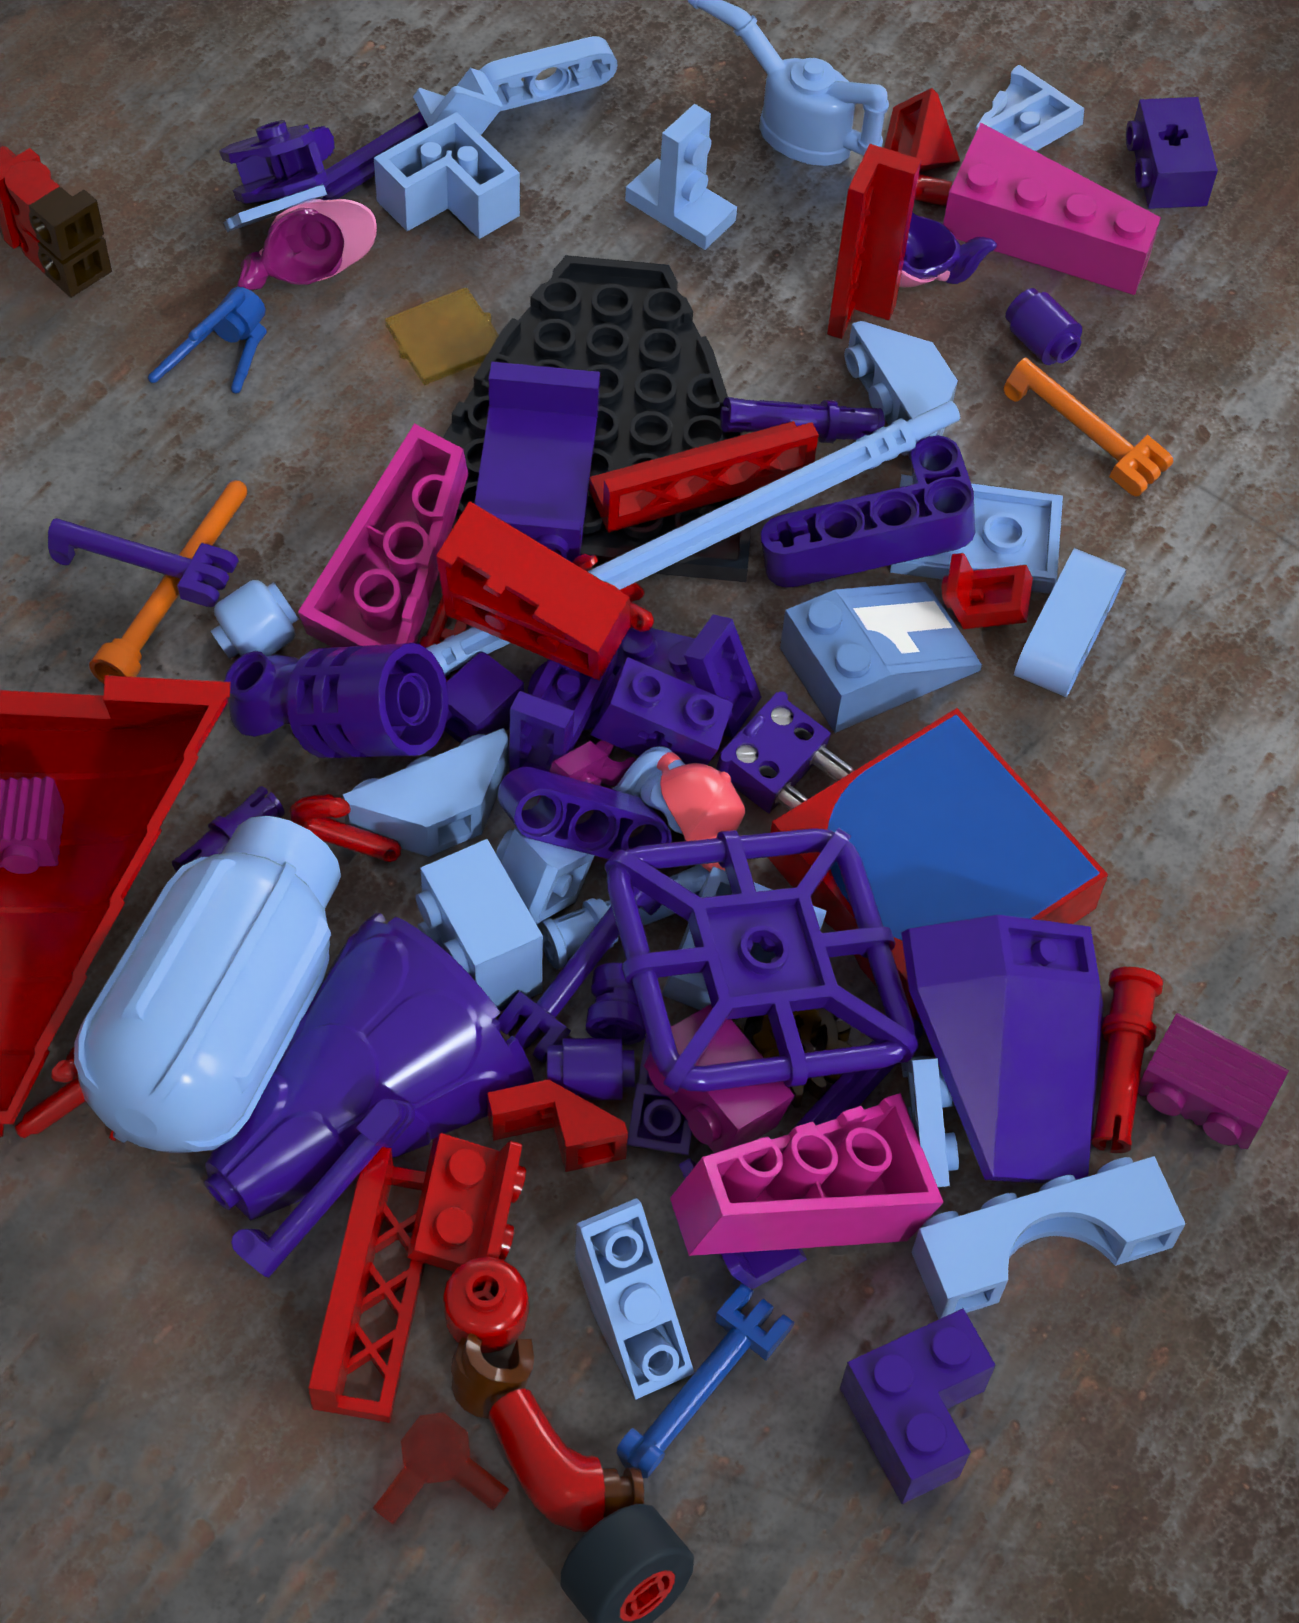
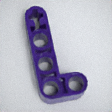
(878, 527)

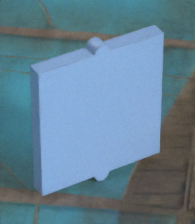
(273, 208)

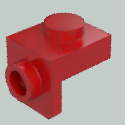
(987, 595)

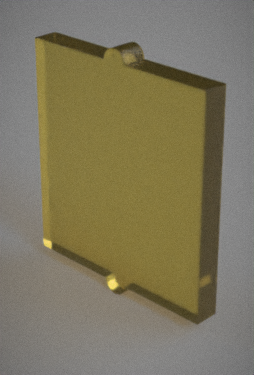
(443, 335)

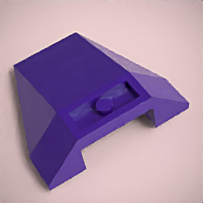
(1015, 1036)

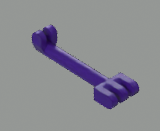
(198, 576)
(543, 1014)
(378, 1129)

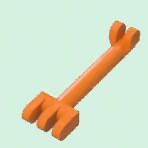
(1136, 464)

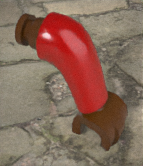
(559, 1481)

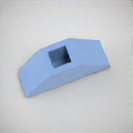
(899, 372)
(434, 798)
(631, 1298)

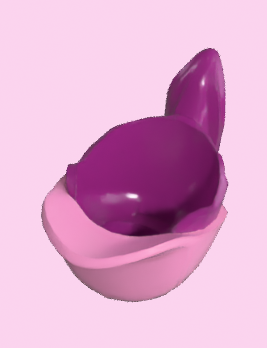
(311, 243)

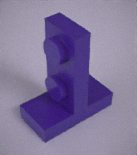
(709, 661)
(553, 716)

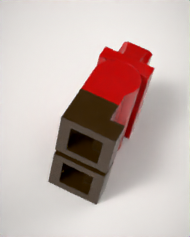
(53, 228)

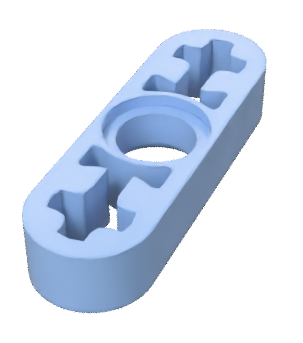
(590, 64)

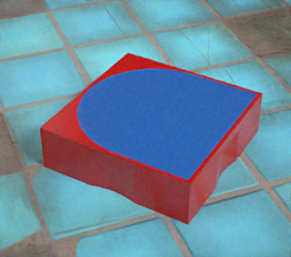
(944, 840)

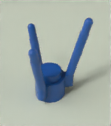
(233, 321)

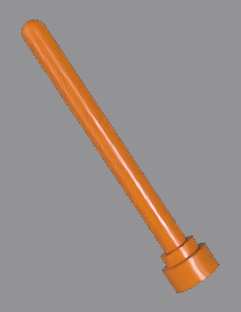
(123, 655)

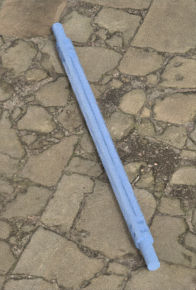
(732, 518)

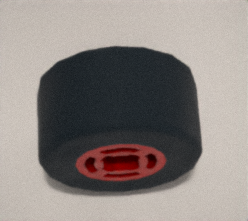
(627, 1567)

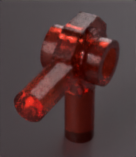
(437, 1452)

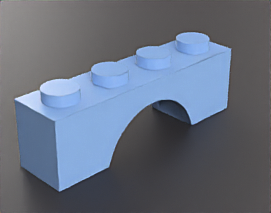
(1119, 1211)

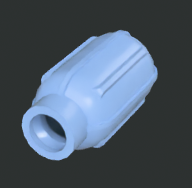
(210, 990)

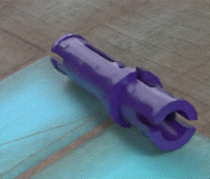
(829, 419)

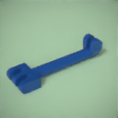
(743, 1333)

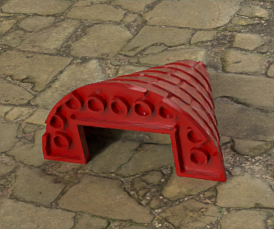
(118, 775)

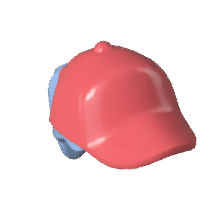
(691, 796)

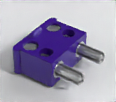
(776, 753)

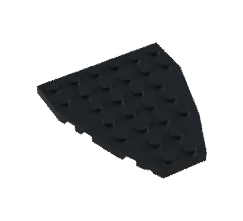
(654, 396)

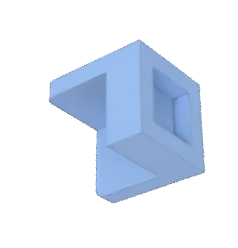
(471, 98)

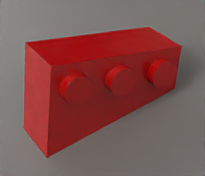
(530, 594)

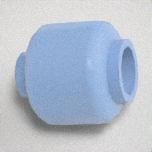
(254, 620)

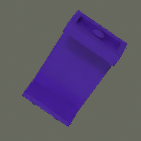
(540, 451)

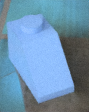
(543, 873)

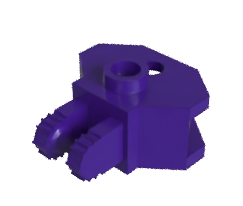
(279, 160)

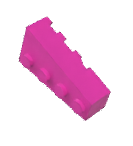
(1048, 214)
(387, 561)
(813, 1187)

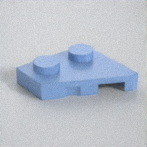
(1032, 111)
(927, 1098)

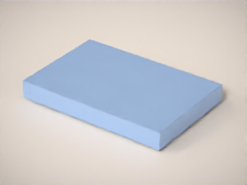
(1010, 531)

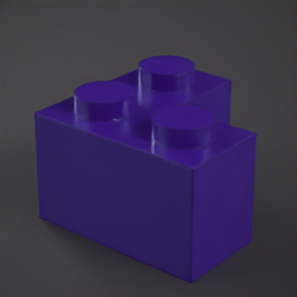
(904, 1398)

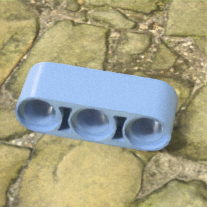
(1070, 622)

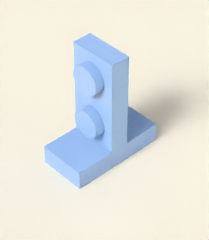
(676, 185)

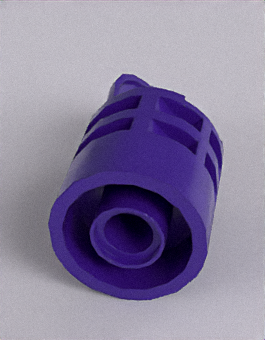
(344, 699)

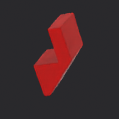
(583, 1130)

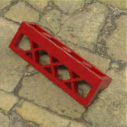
(874, 237)
(701, 475)
(350, 1300)

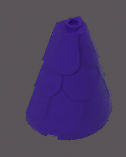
(384, 1025)

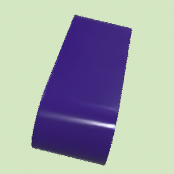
(566, 800)

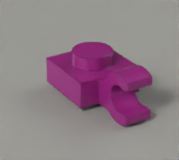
(591, 764)

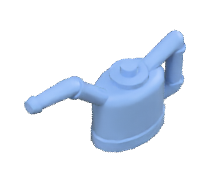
(806, 100)

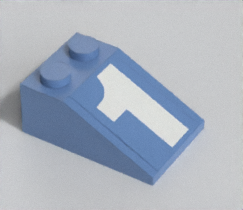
(873, 649)

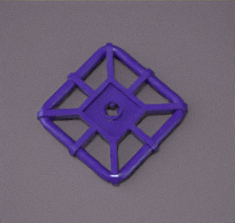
(741, 985)

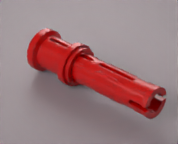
(1127, 1032)

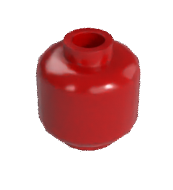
(488, 1301)

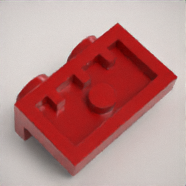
(466, 1203)

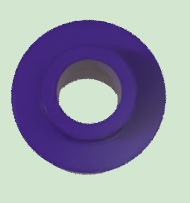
(1044, 326)
(591, 1067)

